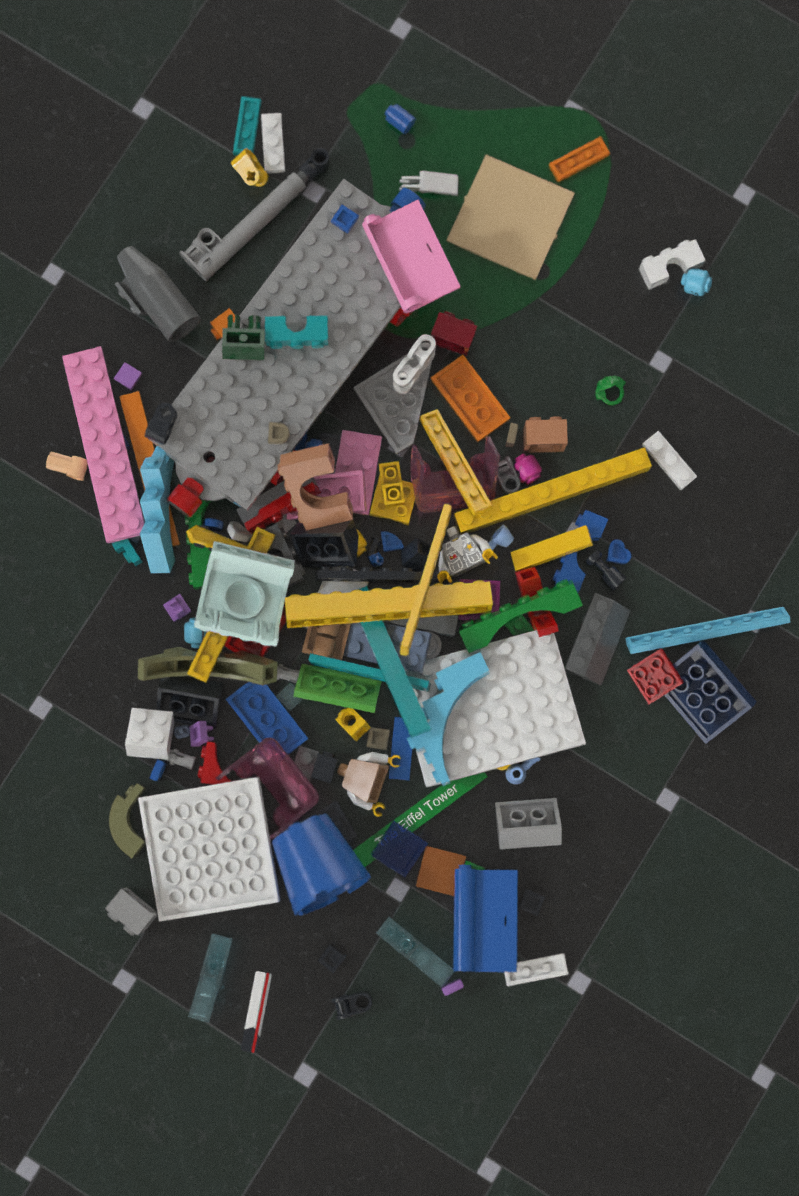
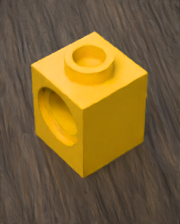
(358, 729)

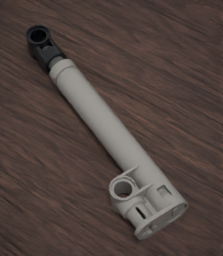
(211, 256)

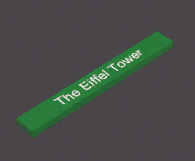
(422, 812)

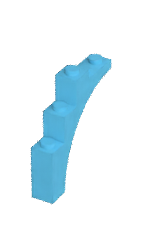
(156, 534)
(454, 682)

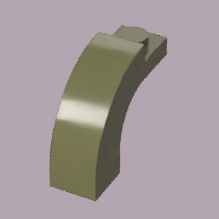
(120, 825)

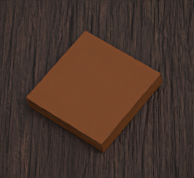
(438, 870)

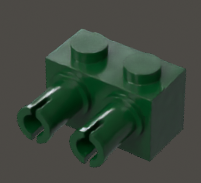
(243, 343)

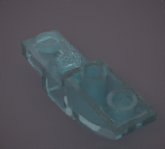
(415, 951)
(210, 978)

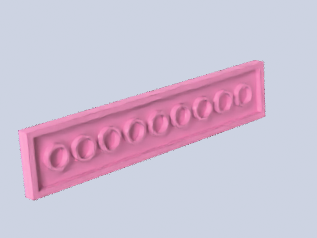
(104, 444)

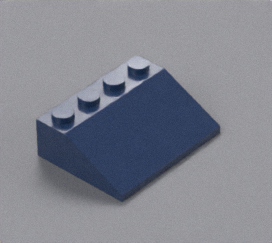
(710, 692)

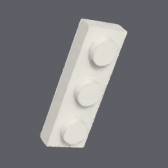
(273, 143)
(669, 460)

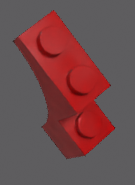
(211, 766)

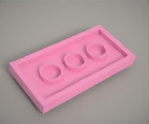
(358, 453)
(336, 483)

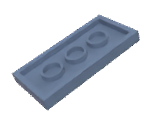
(359, 648)

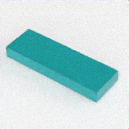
(247, 124)

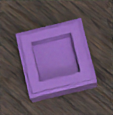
(128, 376)
(452, 987)

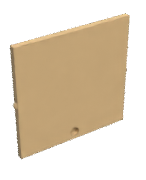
(510, 217)

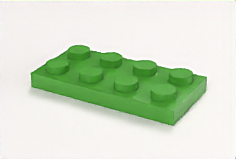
(337, 688)

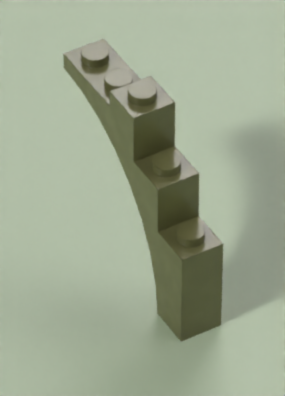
(236, 665)

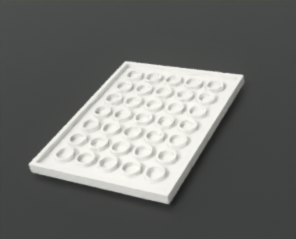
(509, 714)

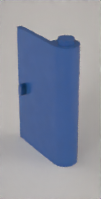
(480, 911)

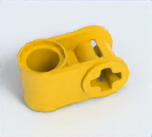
(250, 169)

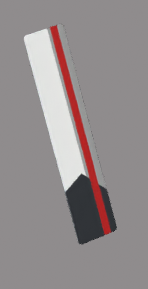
(256, 1012)

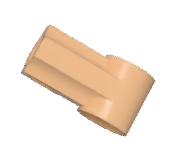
(73, 466)

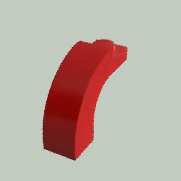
(541, 620)

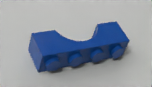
(570, 568)

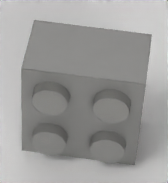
(131, 911)

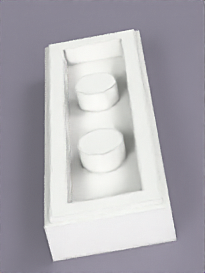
(537, 969)

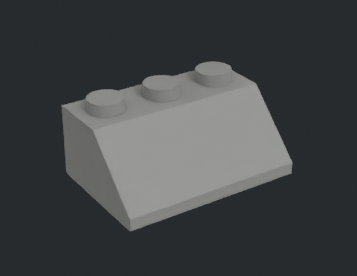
(528, 823)

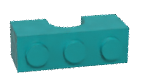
(313, 335)

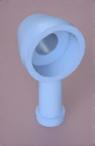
(501, 537)
(521, 768)

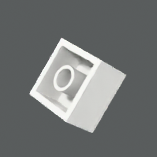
(149, 733)

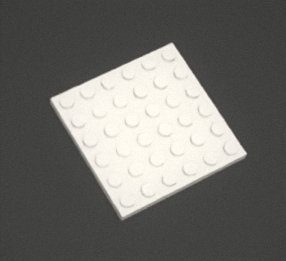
(209, 849)

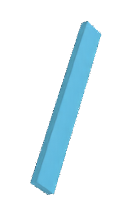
(707, 630)

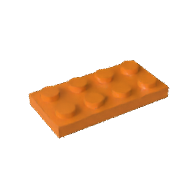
(470, 398)

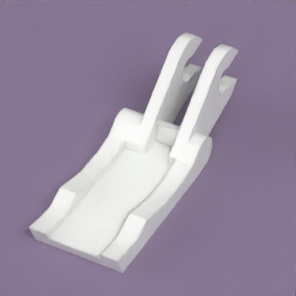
(432, 182)

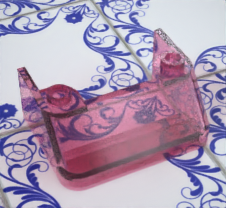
(438, 488)
(281, 778)

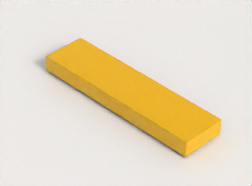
(551, 548)

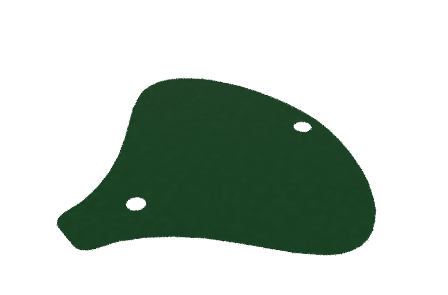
(456, 145)

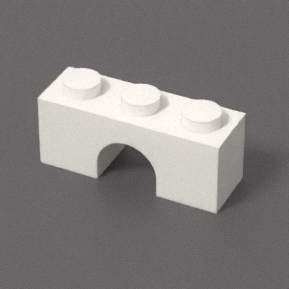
(686, 255)

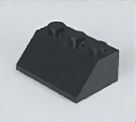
(327, 545)
(190, 699)

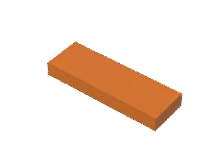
(579, 159)

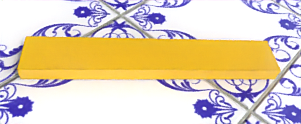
(455, 462)

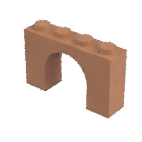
(313, 510)

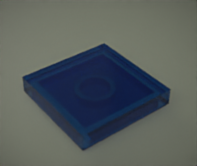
(399, 848)

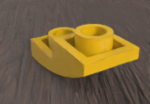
(391, 483)

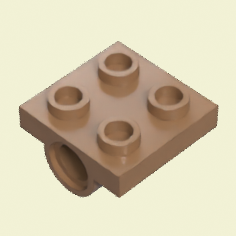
(327, 640)

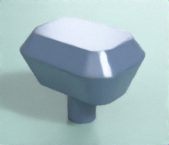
(182, 731)

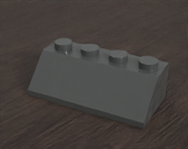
(597, 639)

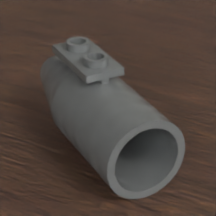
(155, 294)

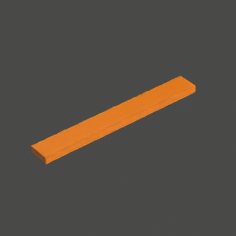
(142, 446)

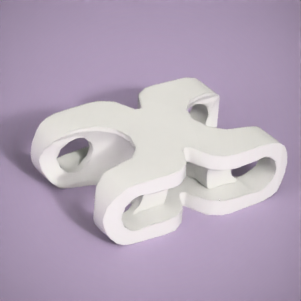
(414, 364)

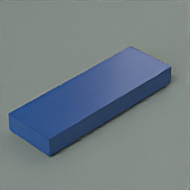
(401, 748)

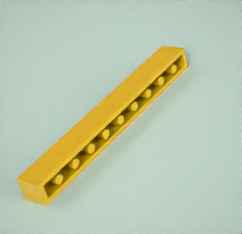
(555, 490)
(386, 604)

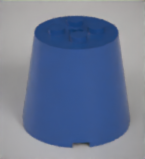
(317, 864)

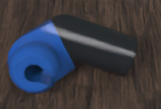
(373, 554)

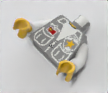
(462, 554)

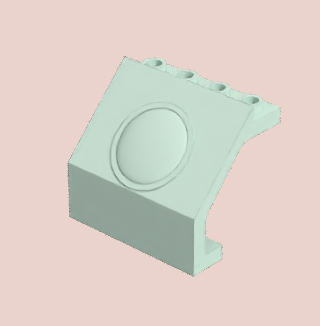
(243, 594)

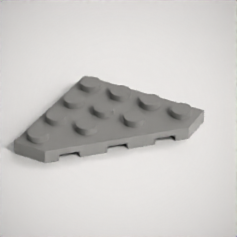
(394, 412)

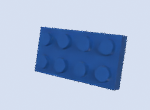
(266, 716)

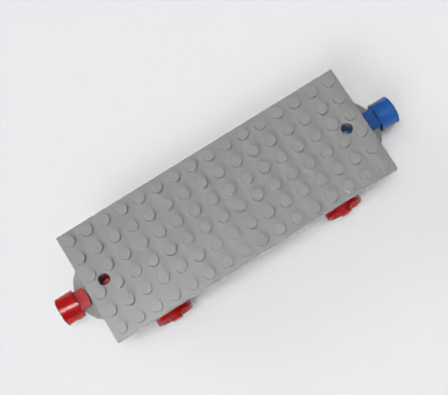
(229, 402)

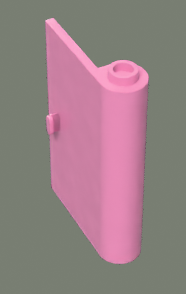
(413, 269)

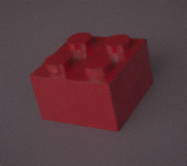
(453, 333)

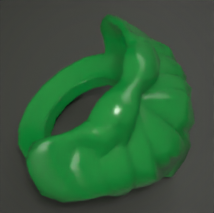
(606, 383)

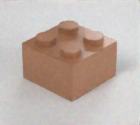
(545, 435)

